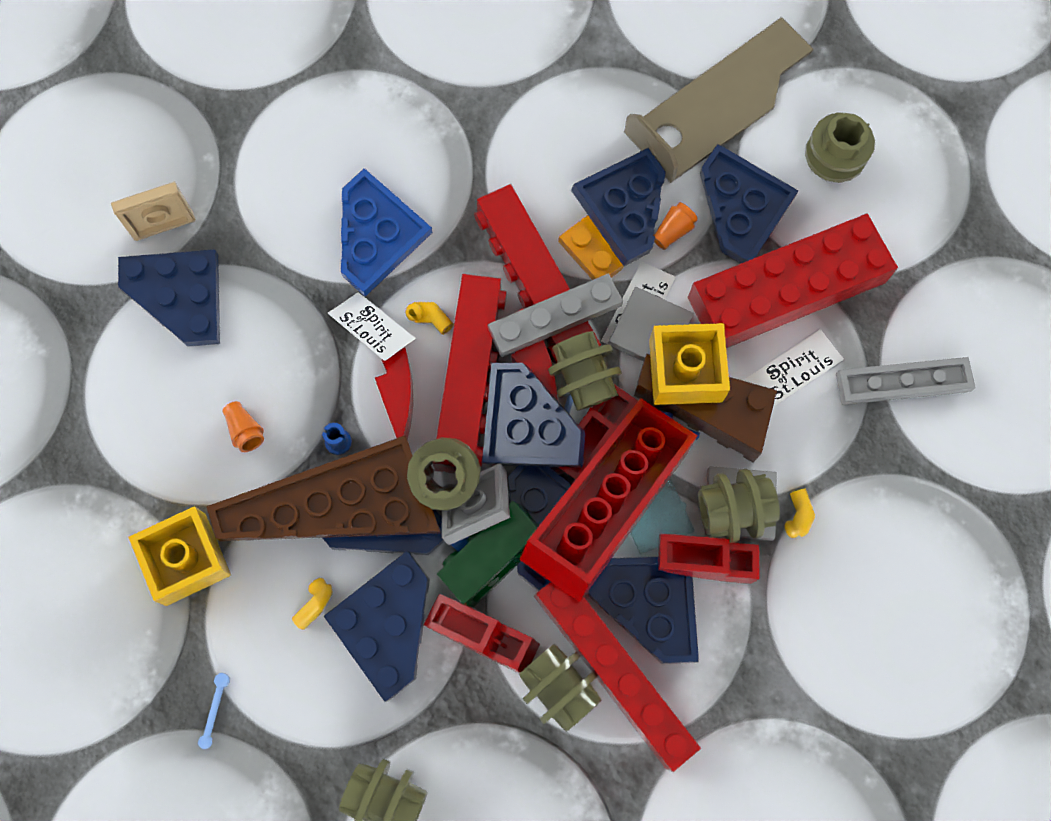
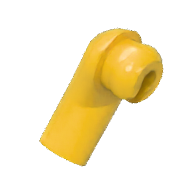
(429, 313)
(803, 517)
(315, 606)

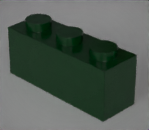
(488, 556)

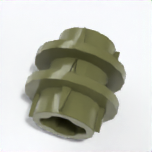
(839, 147)
(584, 370)
(421, 473)
(744, 504)
(560, 687)
(379, 797)

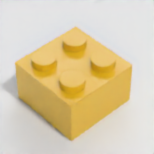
(689, 364)
(179, 556)

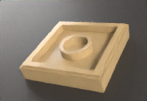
(153, 211)

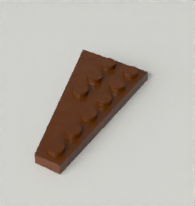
(338, 499)

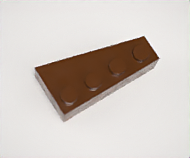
(735, 423)

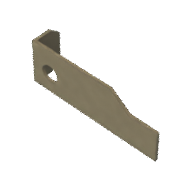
(720, 100)

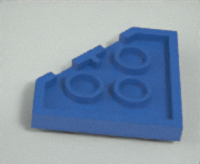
(375, 232)

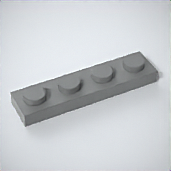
(555, 315)
(905, 380)

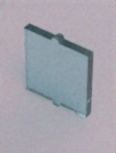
(663, 516)

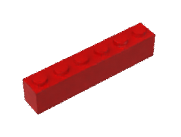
(524, 254)
(470, 364)
(619, 676)

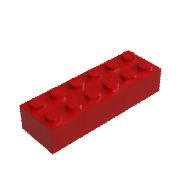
(794, 280)
(607, 499)

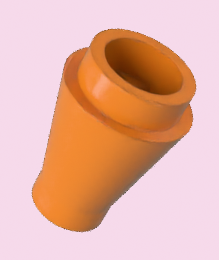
(675, 225)
(243, 429)

